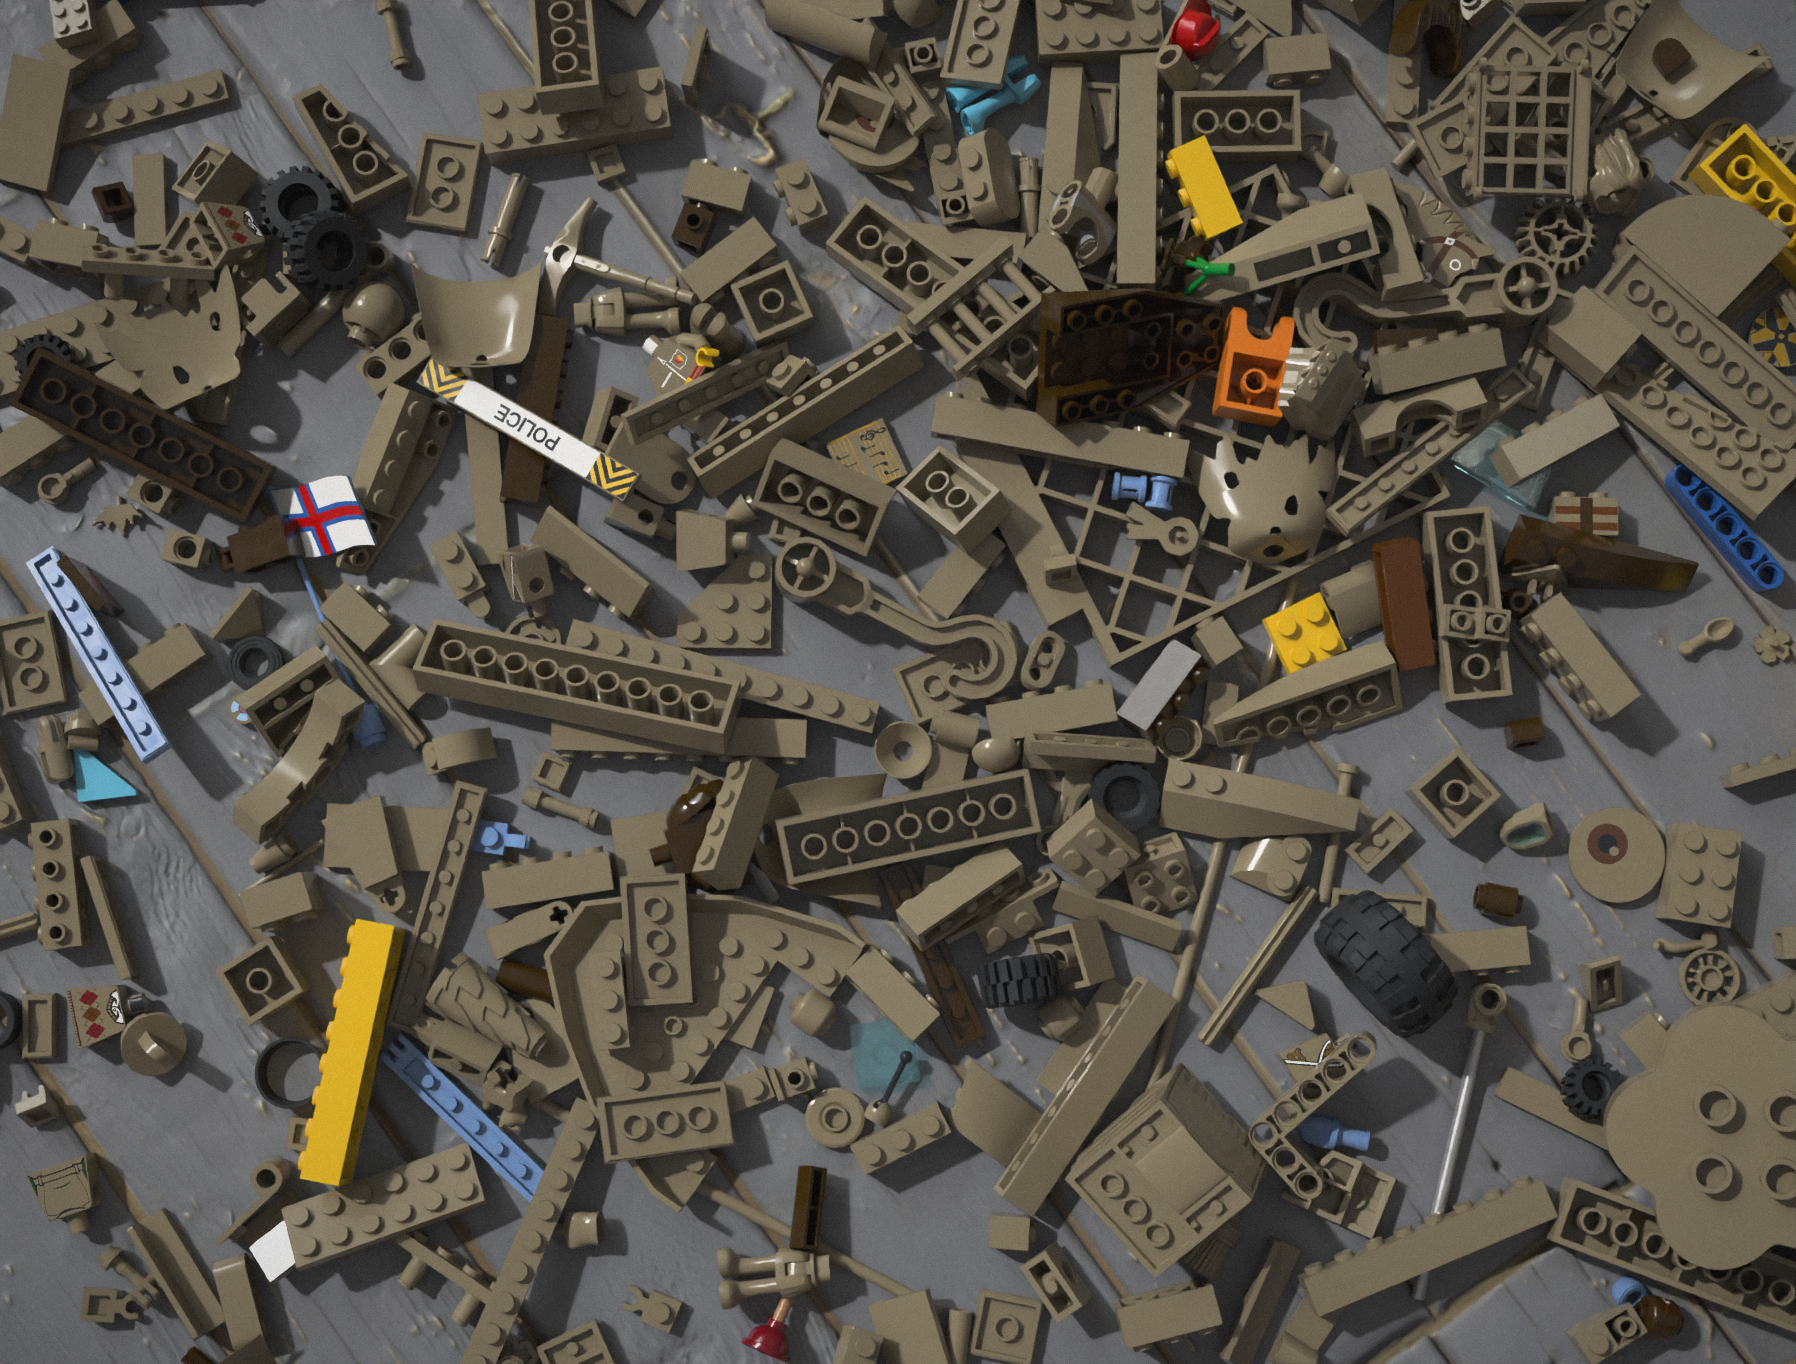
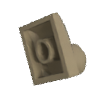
(1273, 863)

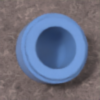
(1624, 1287)

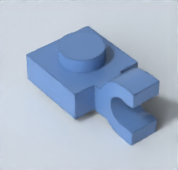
(495, 837)

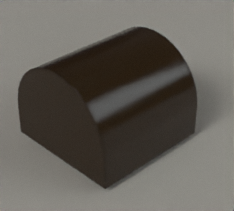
(113, 202)
(1523, 732)

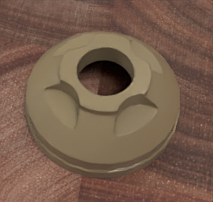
(903, 732)

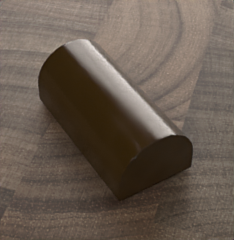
(525, 980)

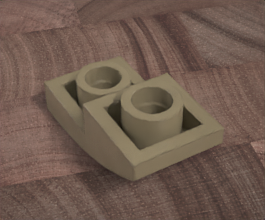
(1475, 623)

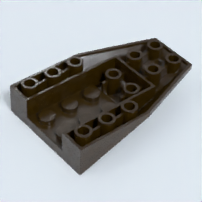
(1120, 350)

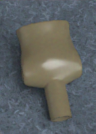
(582, 1229)

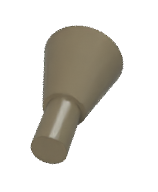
(743, 511)

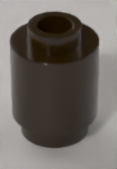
(1497, 900)

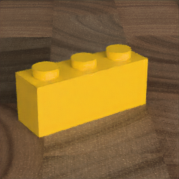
(1203, 189)

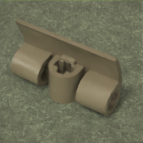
(1354, 599)

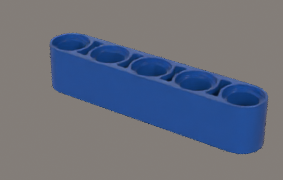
(1738, 534)

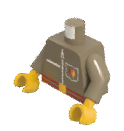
(679, 360)

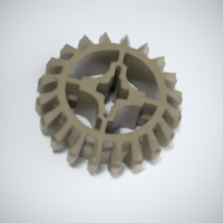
(1581, 236)

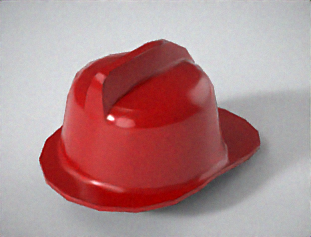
(1196, 30)

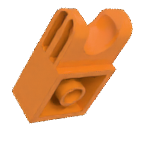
(1255, 362)

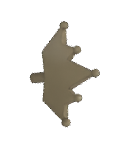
(118, 515)

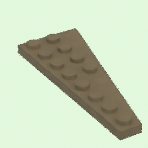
(1588, 35)
(1702, 437)

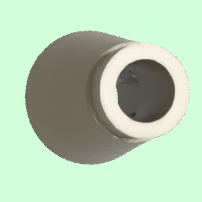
(274, 852)

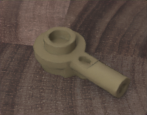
(56, 487)
(1576, 1044)

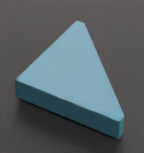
(98, 781)

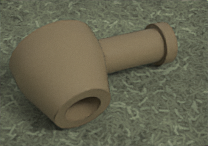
(1333, 178)

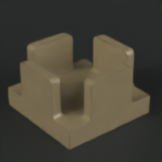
(274, 311)

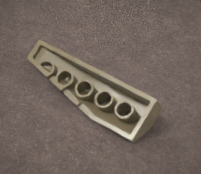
(1070, 139)
(1320, 696)
(1246, 805)

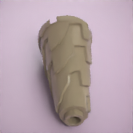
(484, 1006)

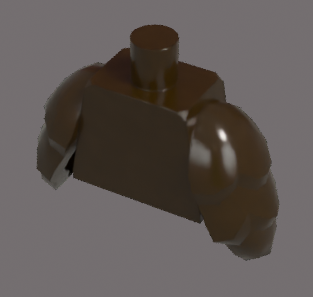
(686, 833)

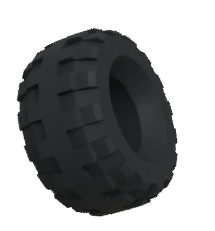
(1386, 963)

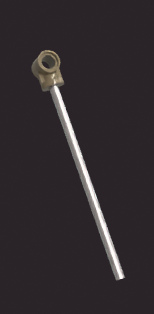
(1481, 1020)

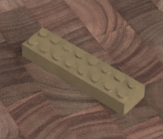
(74, 22)

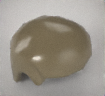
(1181, 740)
(996, 754)

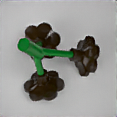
(1189, 258)

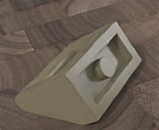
(862, 101)

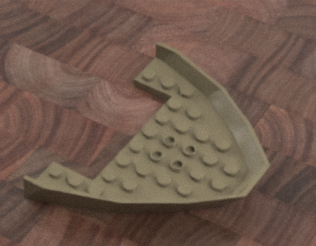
(732, 953)

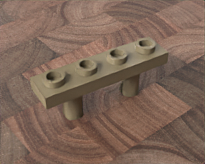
(141, 262)
(442, 1259)

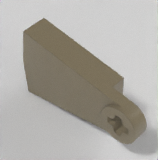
(369, 848)

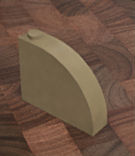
(1708, 244)

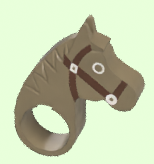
(1441, 238)

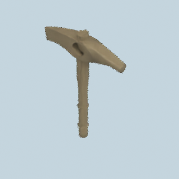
(567, 257)

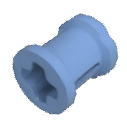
(1129, 487)
(1161, 493)

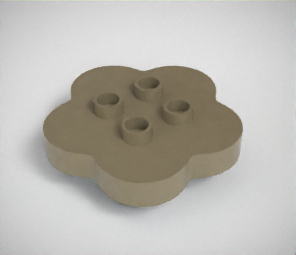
(1713, 1135)

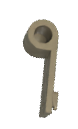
(1174, 63)
(950, 747)
(267, 1181)
(1303, 1336)

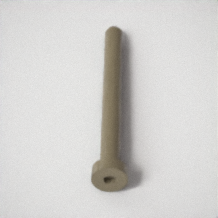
(1334, 839)

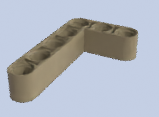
(1305, 1106)

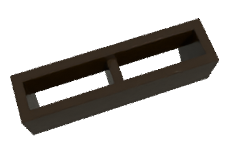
(808, 1208)

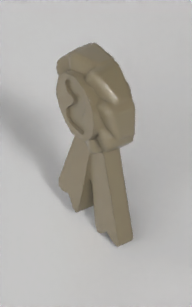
(1175, 535)

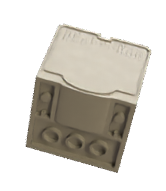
(1168, 1170)

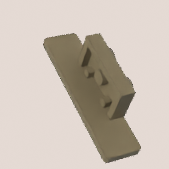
(1009, 916)

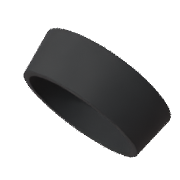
(261, 1074)

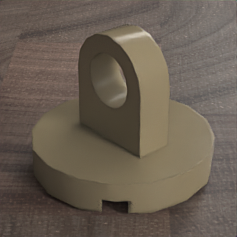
(153, 1043)

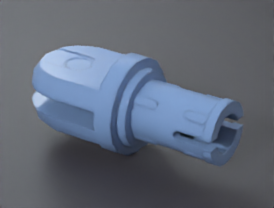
(1329, 1133)

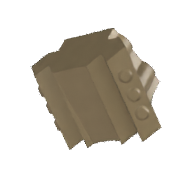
(1320, 388)

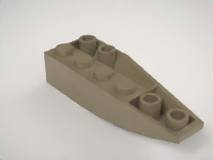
(1295, 247)
(396, 465)

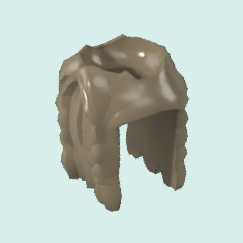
(1612, 173)

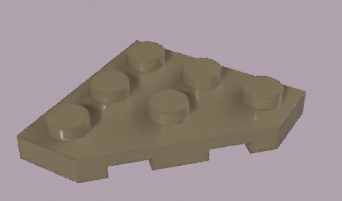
(732, 609)

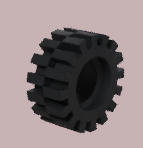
(46, 341)
(1574, 1091)

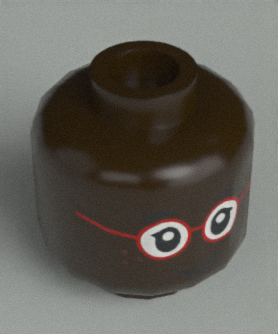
(1660, 1317)

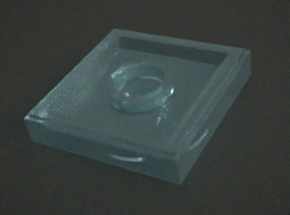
(877, 1054)

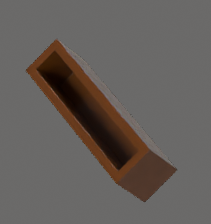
(1404, 602)

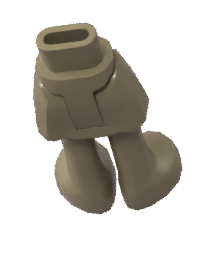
(610, 311)
(794, 1270)

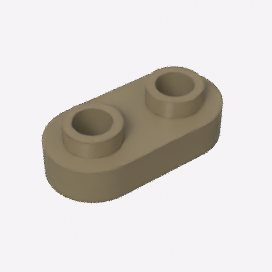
(1041, 663)

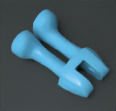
(974, 116)

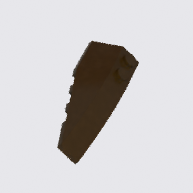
(1593, 560)

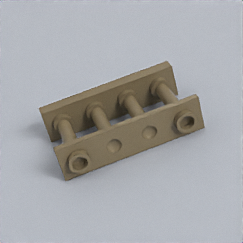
(951, 298)

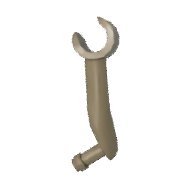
(1708, 940)

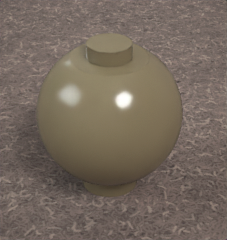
(373, 313)

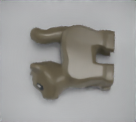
(507, 1094)

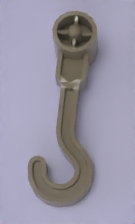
(1504, 298)
(810, 574)

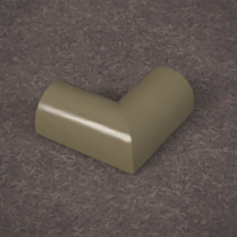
(396, 664)

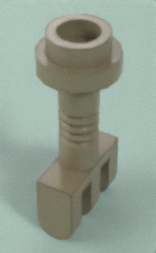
(112, 1259)

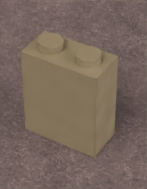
(1590, 336)

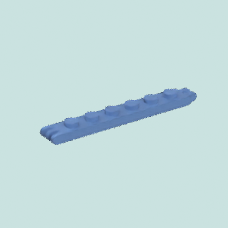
(464, 1116)

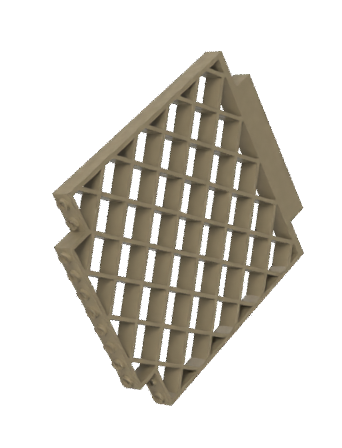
(1030, 530)

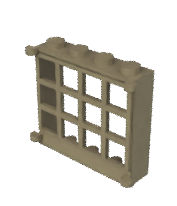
(1577, 131)

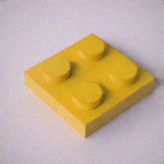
(1304, 633)

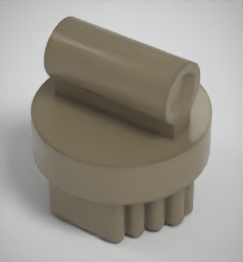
(82, 731)

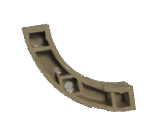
(304, 765)

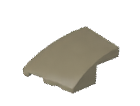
(992, 1114)
(1350, 1196)

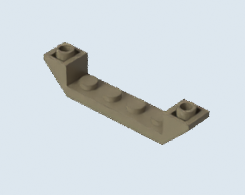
(939, 137)

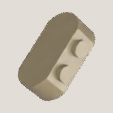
(989, 177)

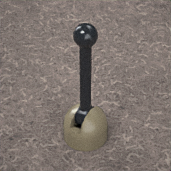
(879, 1110)

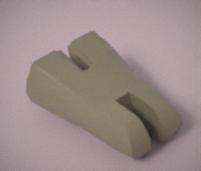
(717, 331)

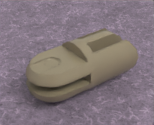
(53, 753)

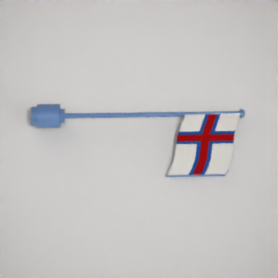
(328, 523)

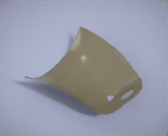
(1693, 84)
(478, 318)
(813, 796)

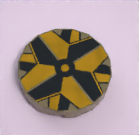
(1774, 337)

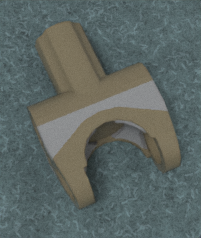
(1085, 211)

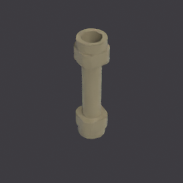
(399, 56)
(535, 798)

